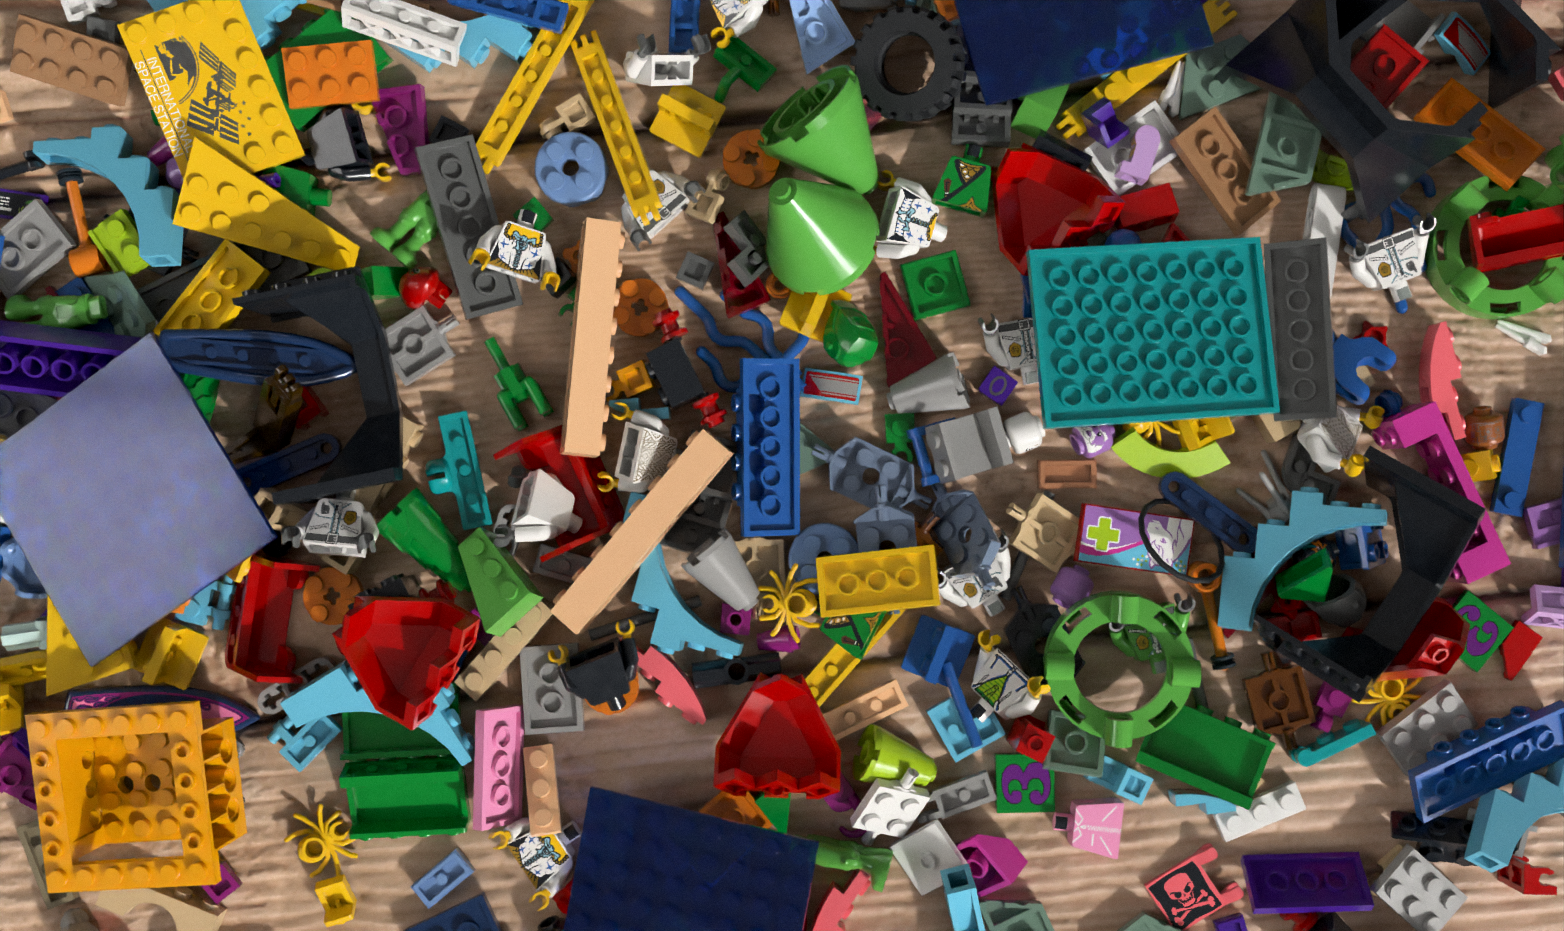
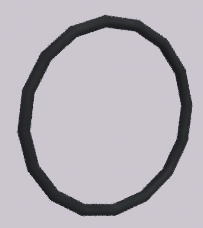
(1158, 559)

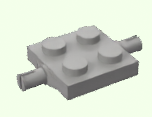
(419, 344)

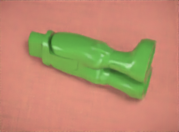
(417, 216)
(58, 311)
(851, 855)

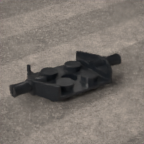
(1028, 625)

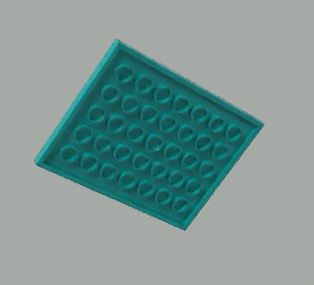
(1152, 332)

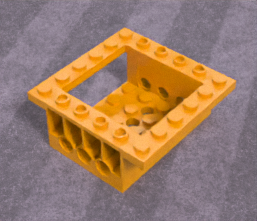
(84, 804)

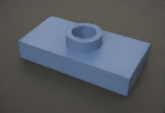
(443, 878)

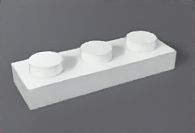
(1265, 809)

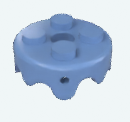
(583, 186)
(813, 541)
(19, 572)

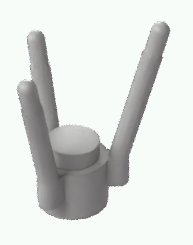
(1280, 503)

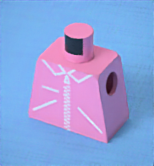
(1093, 825)

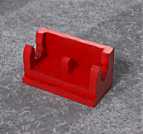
(1148, 209)
(1525, 877)

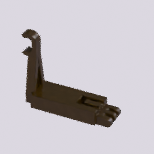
(273, 419)

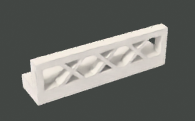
(404, 23)

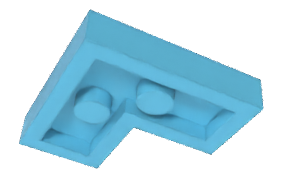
(951, 730)

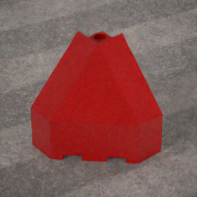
(1047, 204)
(1431, 647)
(405, 651)
(778, 743)

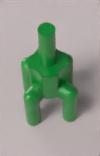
(516, 388)

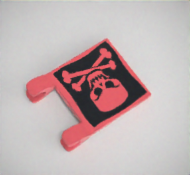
(1187, 892)

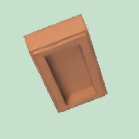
(1066, 473)

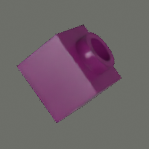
(726, 625)

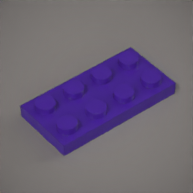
(1306, 882)

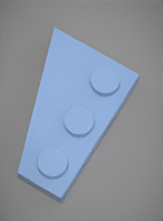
(819, 31)

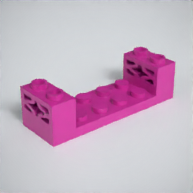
(1426, 427)

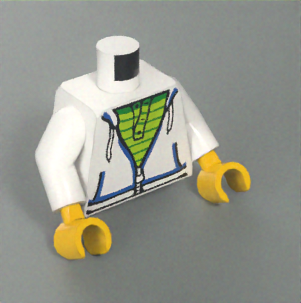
(1003, 684)

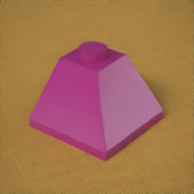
(992, 860)

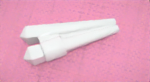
(1172, 94)
(1527, 337)

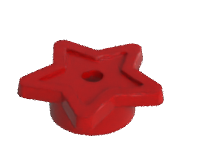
(1376, 332)
(1289, 610)

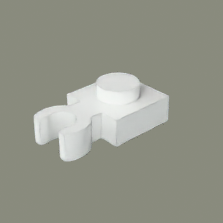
(78, 10)

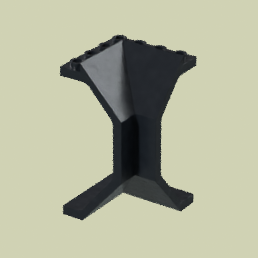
(1517, 43)
(1303, 64)
(346, 308)
(1431, 536)

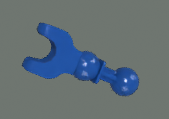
(1354, 353)

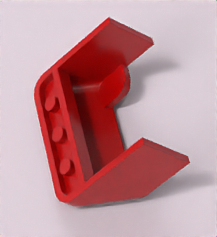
(1516, 238)
(579, 476)
(262, 617)

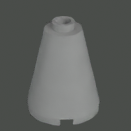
(931, 388)
(723, 571)

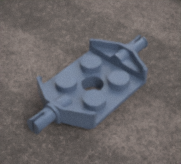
(856, 456)
(959, 513)
(885, 523)

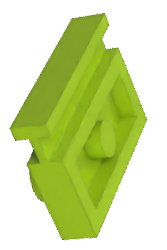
(119, 242)

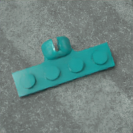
(461, 471)

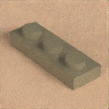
(31, 842)

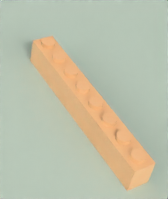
(591, 338)
(641, 532)

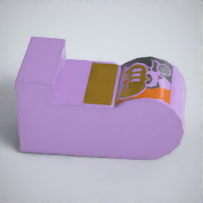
(1143, 147)

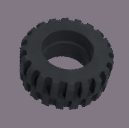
(871, 55)

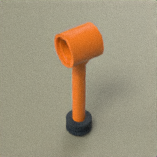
(86, 258)
(1222, 658)

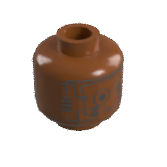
(1484, 428)

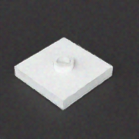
(925, 854)

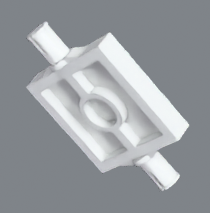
(890, 807)

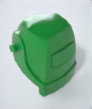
(849, 335)

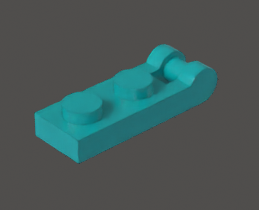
(1332, 742)

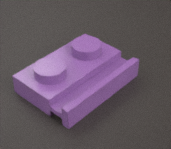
(1544, 523)

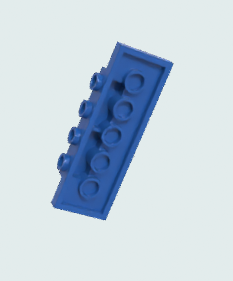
(767, 446)
(1487, 759)

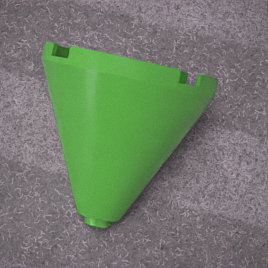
(825, 132)
(818, 235)

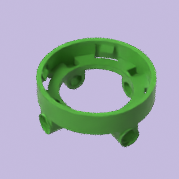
(1466, 286)
(1120, 607)

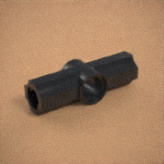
(717, 671)

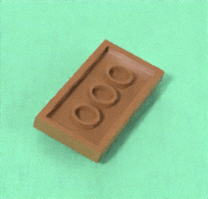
(71, 60)
(1222, 170)

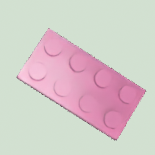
(498, 766)

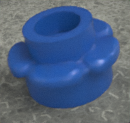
(1390, 402)

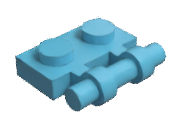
(201, 608)
(307, 743)

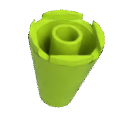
(889, 757)

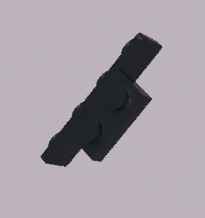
(1438, 839)

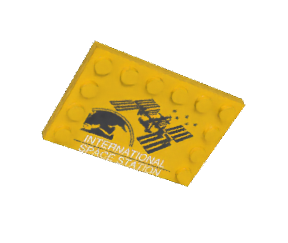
(211, 84)

